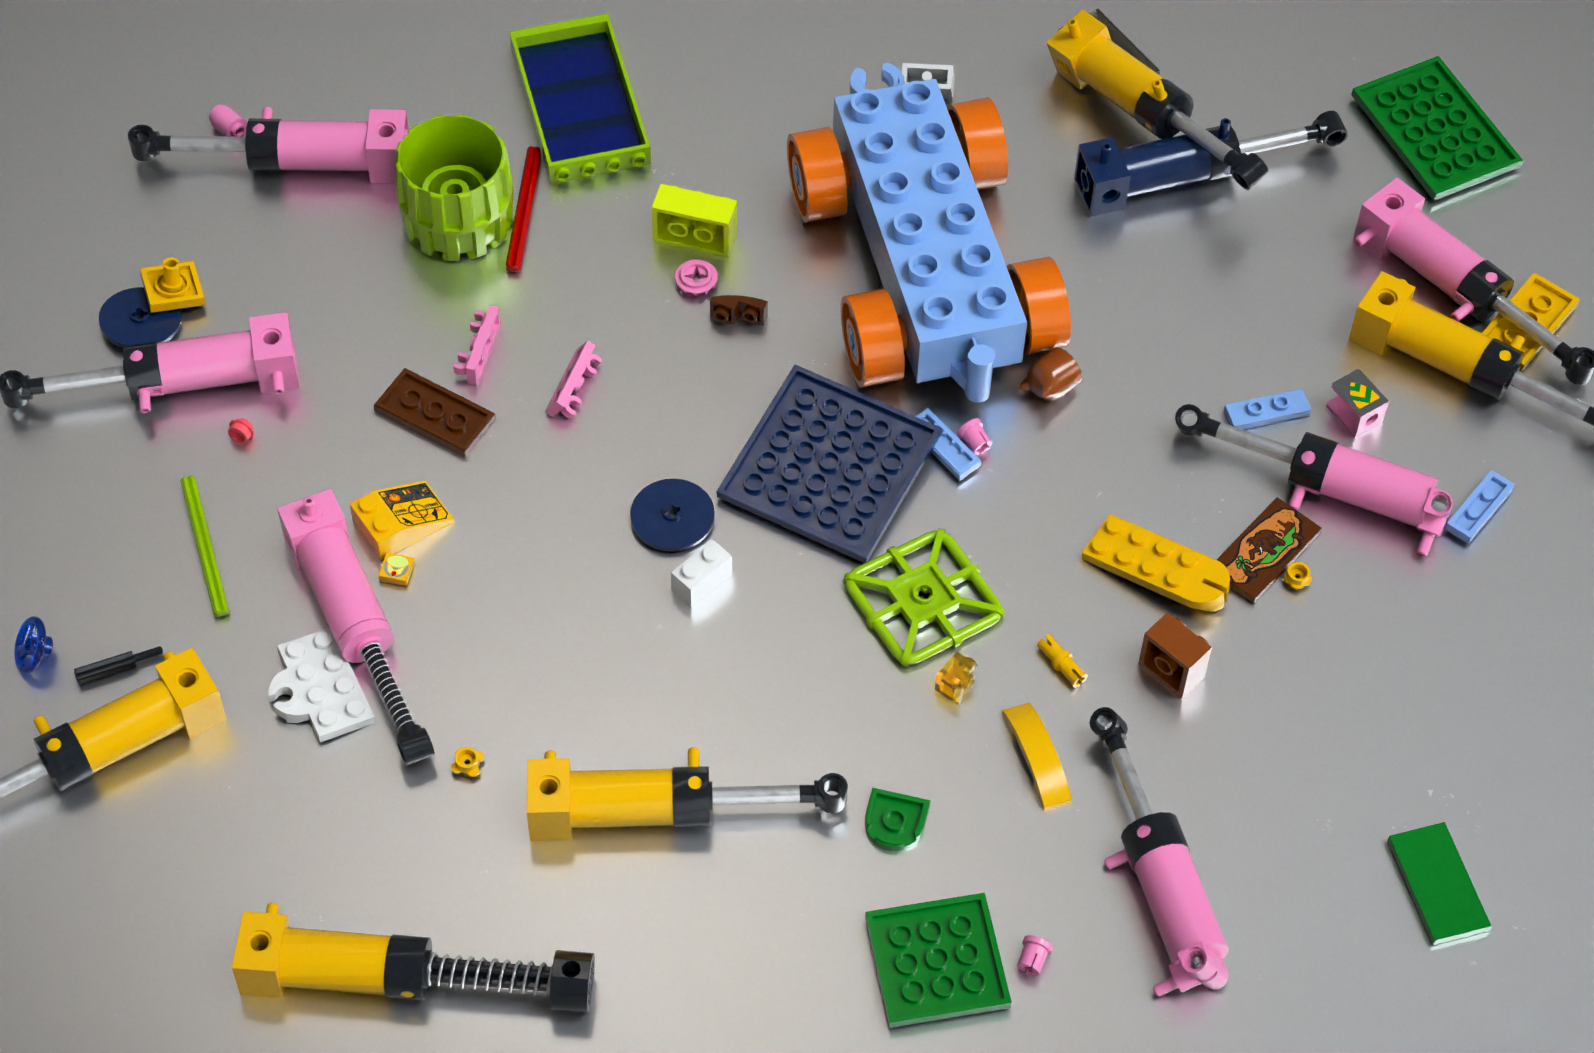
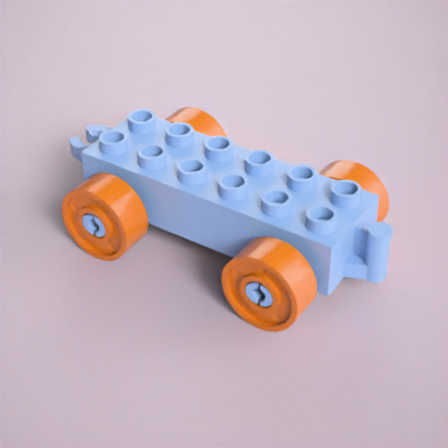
(940, 266)

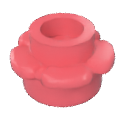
(240, 430)

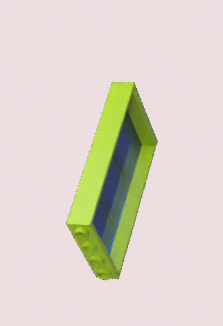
(580, 98)

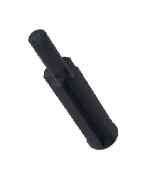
(113, 665)

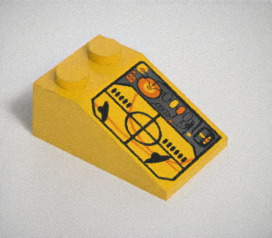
(399, 517)

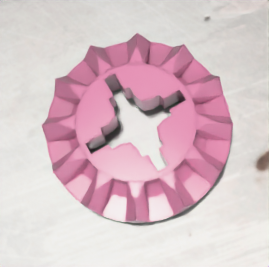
(686, 272)

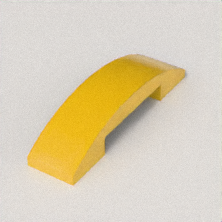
(1039, 754)

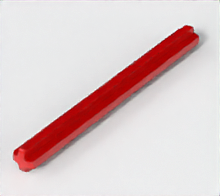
(523, 209)

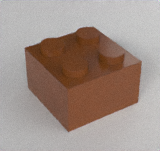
(1175, 655)

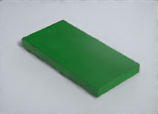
(1439, 883)

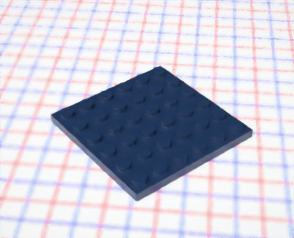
(829, 463)

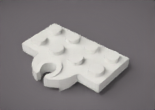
(320, 687)

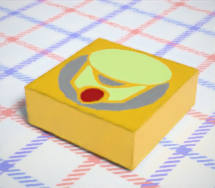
(396, 569)

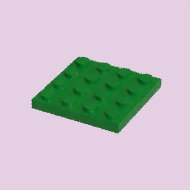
(937, 960)

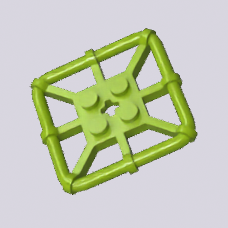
(918, 611)

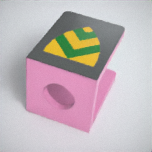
(1358, 404)

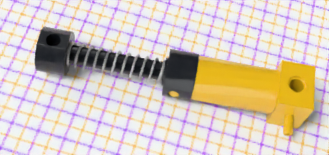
(398, 966)

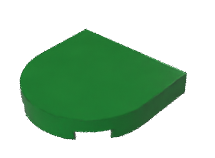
(895, 819)

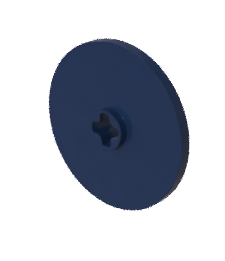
(121, 325)
(658, 528)

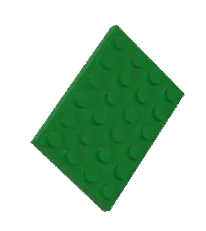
(1436, 128)

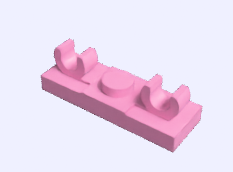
(479, 345)
(573, 380)

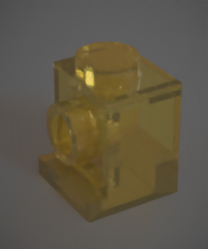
(956, 677)

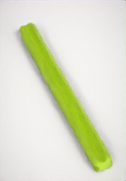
(204, 546)

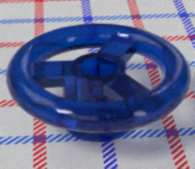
(37, 644)

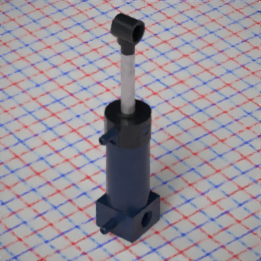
(1112, 173)

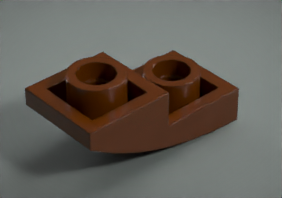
(731, 307)

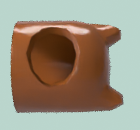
(1052, 375)

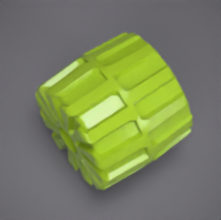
(454, 186)

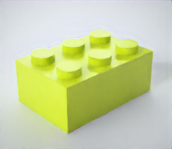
(694, 220)

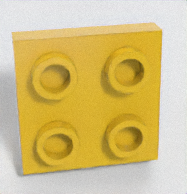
(172, 285)

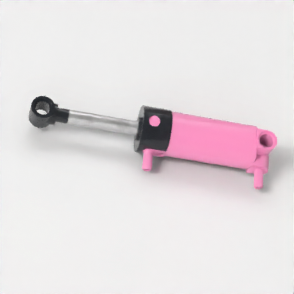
(1343, 474)
(1167, 875)

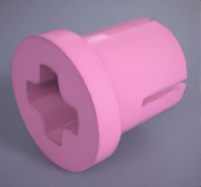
(974, 436)
(1033, 954)

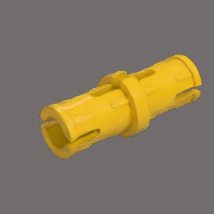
(1062, 660)

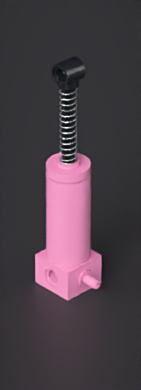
(321, 546)

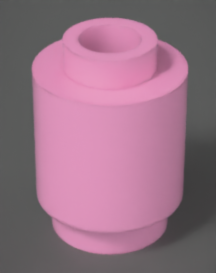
(227, 121)

